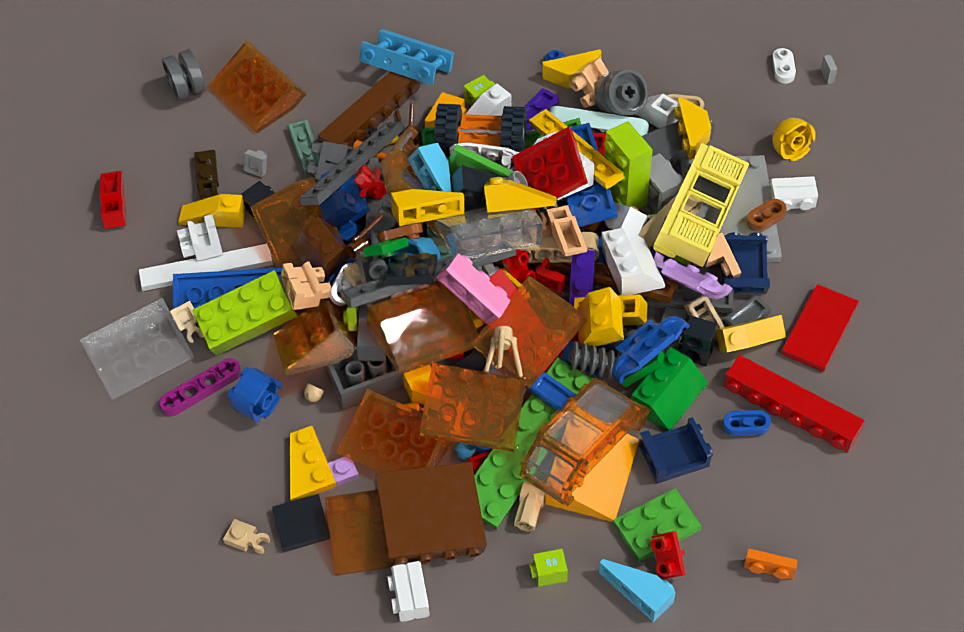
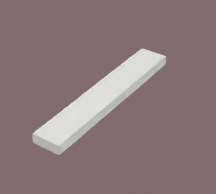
(239, 259)

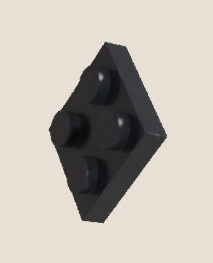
(411, 269)

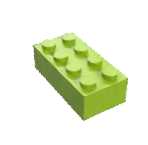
(633, 157)
(244, 313)

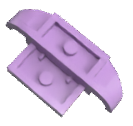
(691, 278)

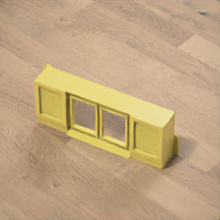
(686, 233)

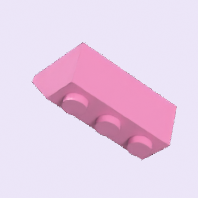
(474, 288)

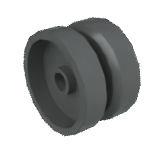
(183, 74)
(621, 92)

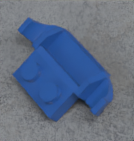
(350, 229)
(645, 345)

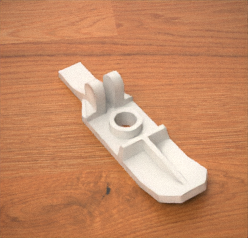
(490, 152)

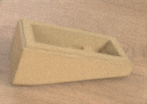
(707, 307)

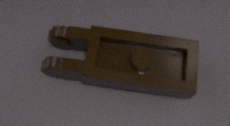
(206, 172)

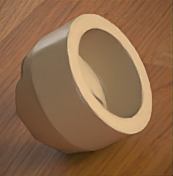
(313, 393)

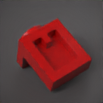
(550, 279)

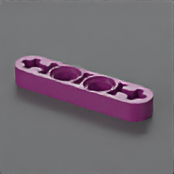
(202, 389)

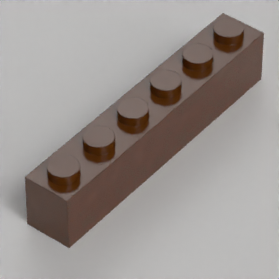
(370, 109)

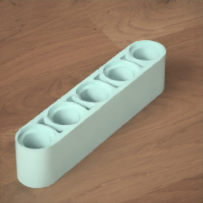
(598, 121)

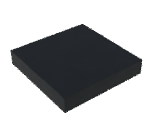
(301, 522)

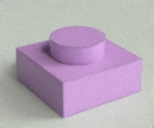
(343, 470)

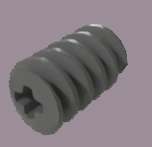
(592, 359)

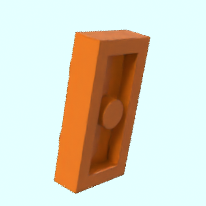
(772, 564)

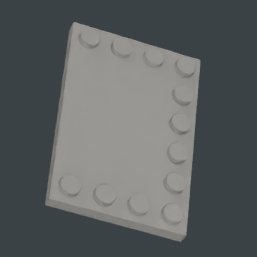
(751, 193)

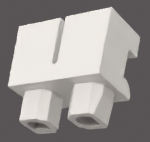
(200, 239)

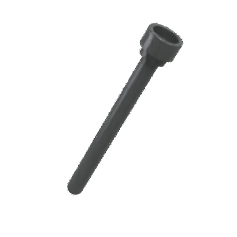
(377, 267)

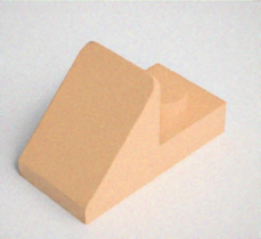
(722, 252)

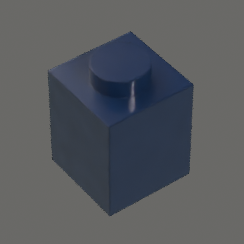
(338, 208)

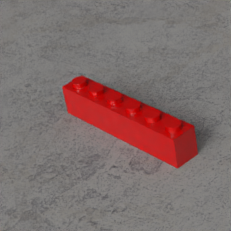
(793, 403)

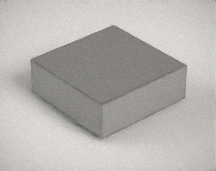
(829, 69)

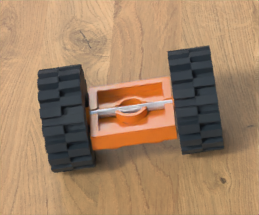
(491, 130)

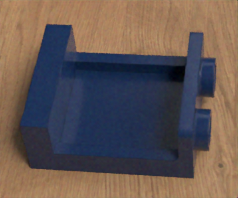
(751, 257)
(675, 451)

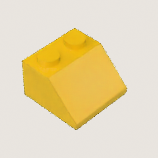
(603, 318)

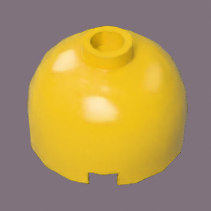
(793, 138)

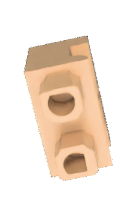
(586, 79)
(303, 285)

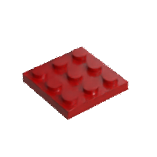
(552, 164)

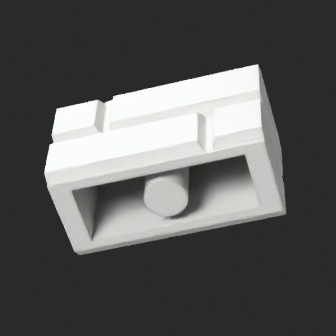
(795, 192)
(409, 590)

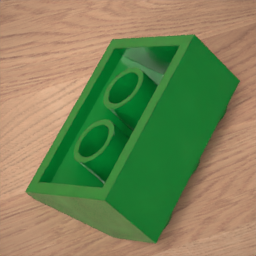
(670, 389)

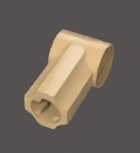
(531, 502)

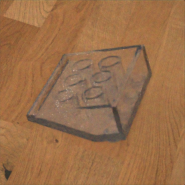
(490, 233)
(136, 349)

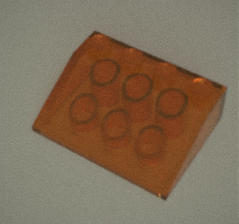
(256, 88)
(283, 219)
(422, 327)
(542, 330)
(314, 339)
(472, 407)
(388, 438)
(356, 532)

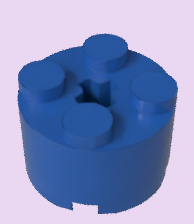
(255, 394)

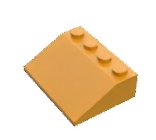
(605, 483)

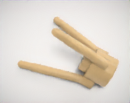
(502, 340)

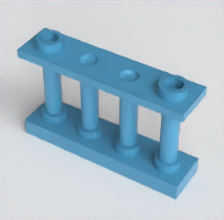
(406, 56)

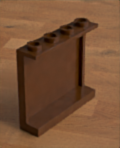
(430, 513)

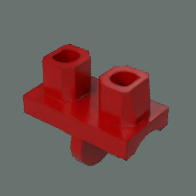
(370, 181)
(517, 266)
(668, 555)

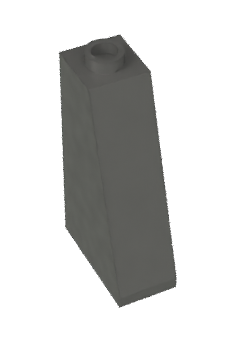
(669, 143)

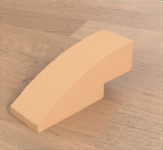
(565, 231)

